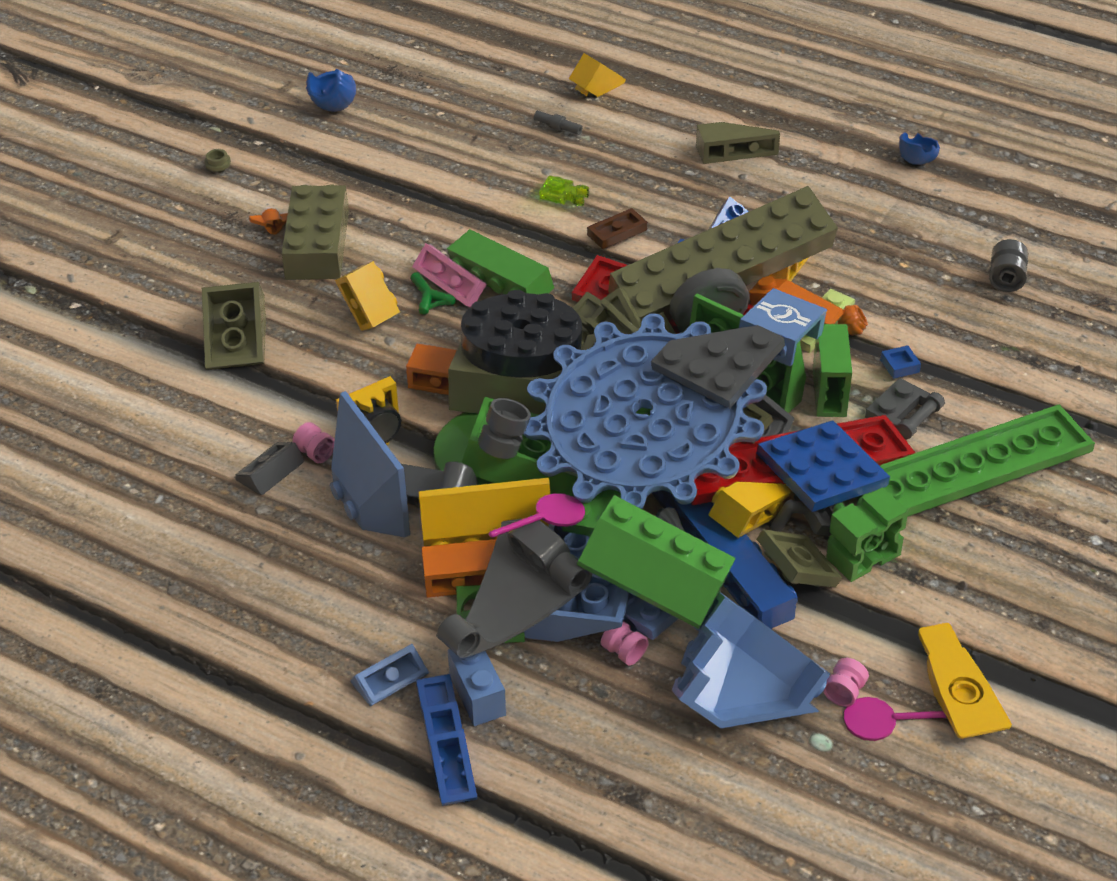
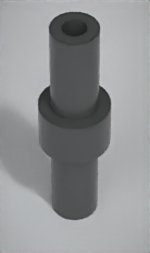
(558, 122)

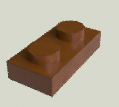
(617, 228)

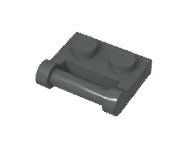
(900, 401)

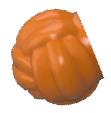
(854, 318)

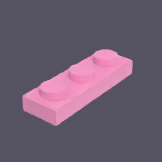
(449, 275)

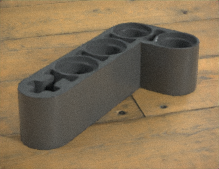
(423, 479)

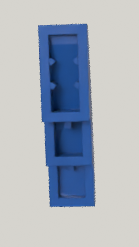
(446, 740)

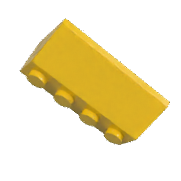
(475, 510)

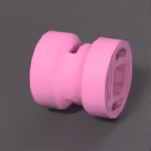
(315, 443)
(626, 643)
(846, 682)

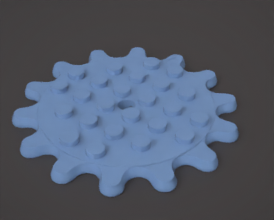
(612, 447)

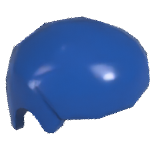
(918, 149)

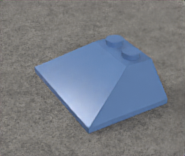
(367, 474)

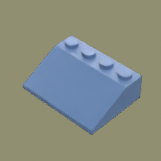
(592, 611)

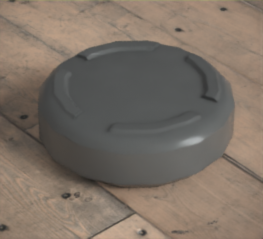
(715, 284)

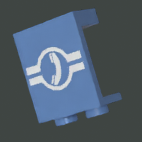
(788, 318)

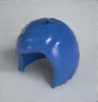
(331, 90)

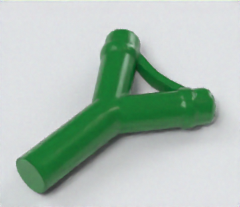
(430, 294)

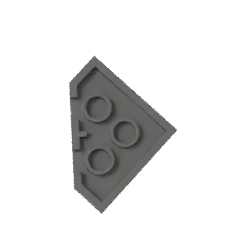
(719, 362)

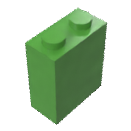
(832, 371)

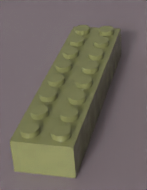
(748, 245)

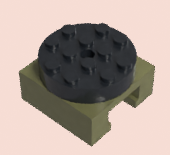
(509, 345)

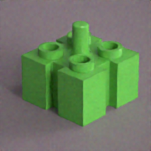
(866, 533)

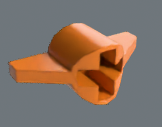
(270, 220)

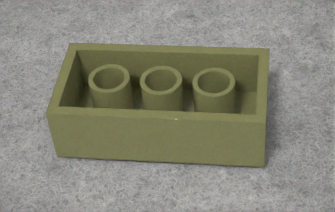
(315, 232)

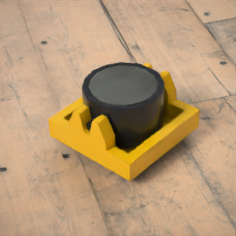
(380, 407)

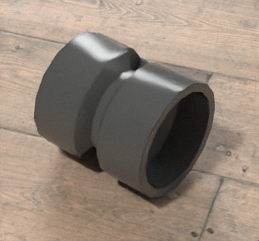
(1008, 265)
(504, 428)

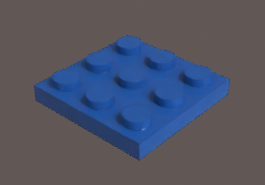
(822, 465)

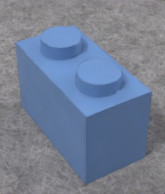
(478, 687)

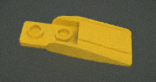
(960, 685)

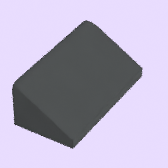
(270, 467)

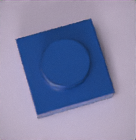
(900, 361)

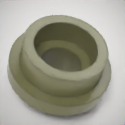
(217, 160)

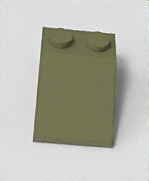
(234, 325)

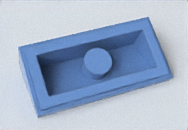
(390, 675)

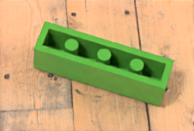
(499, 265)

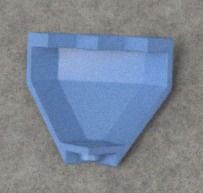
(745, 670)

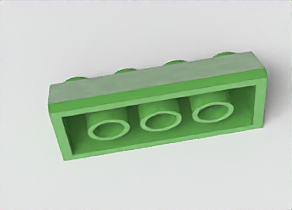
(656, 561)

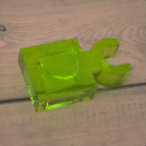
(560, 190)

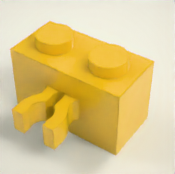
(367, 296)

